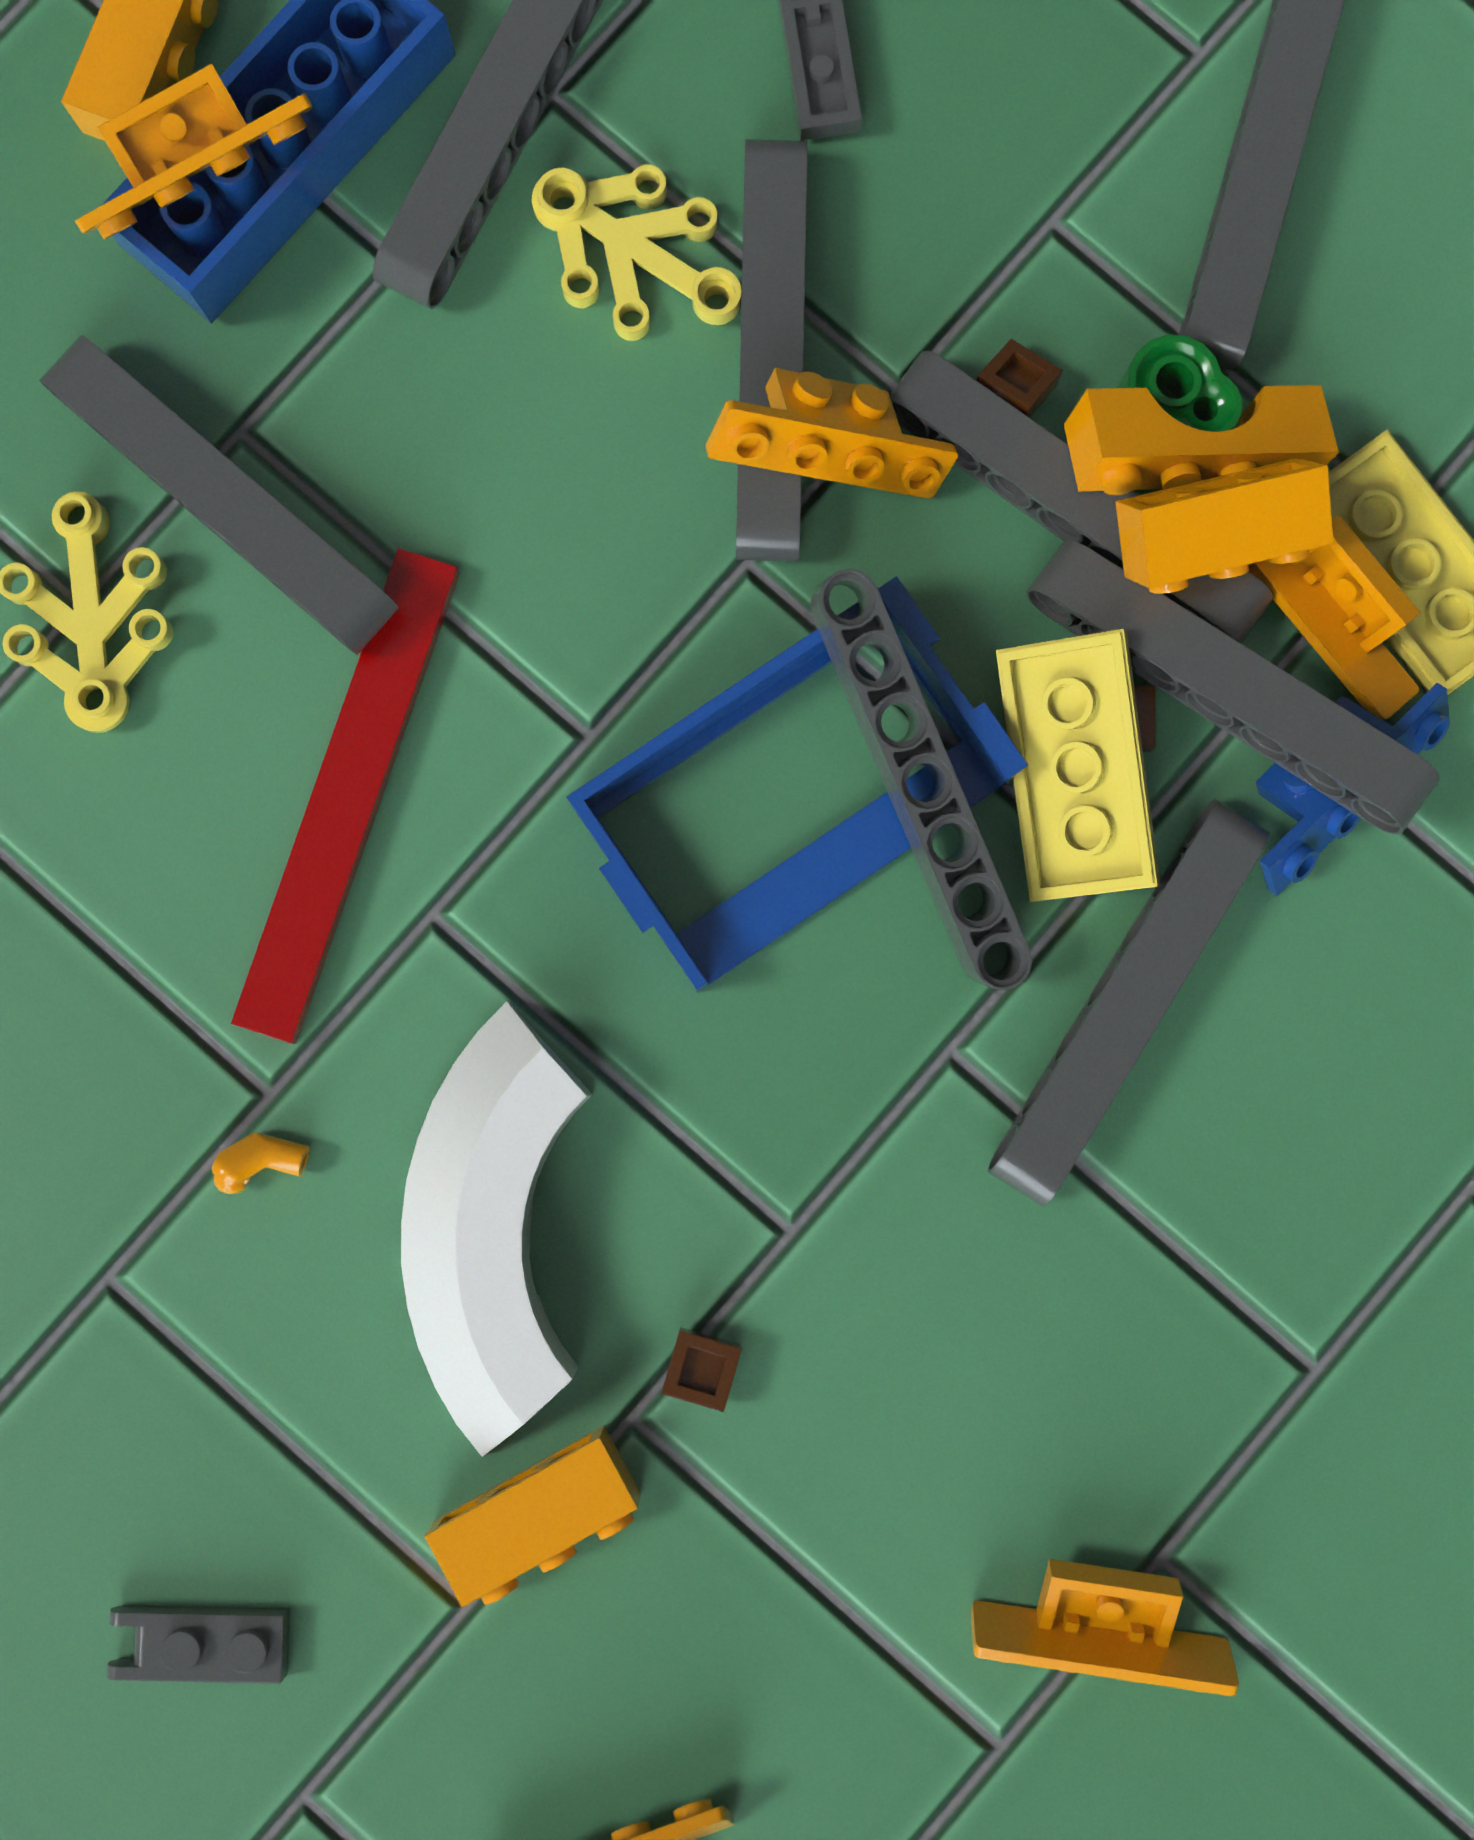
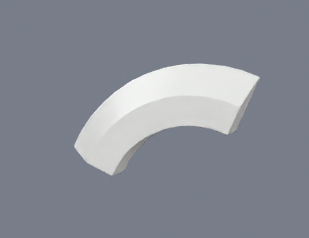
(471, 1230)

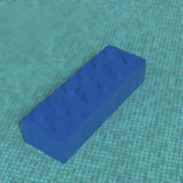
(359, 72)

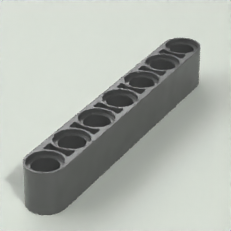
(480, 146)
(1259, 176)
(771, 332)
(1038, 478)
(220, 495)
(1238, 689)
(946, 802)
(1128, 1002)

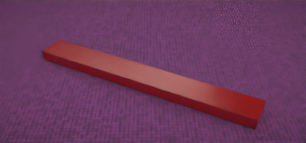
(345, 800)

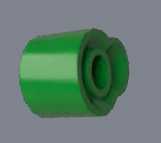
(1186, 382)

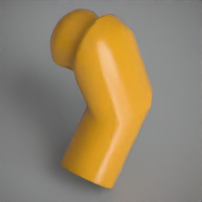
(252, 1154)

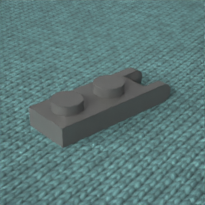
(820, 68)
(203, 1644)

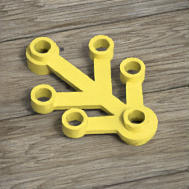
(629, 241)
(89, 621)

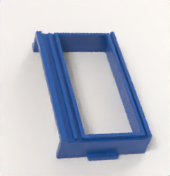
(835, 860)

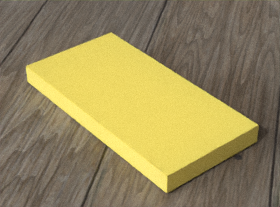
(1421, 549)
(1085, 776)

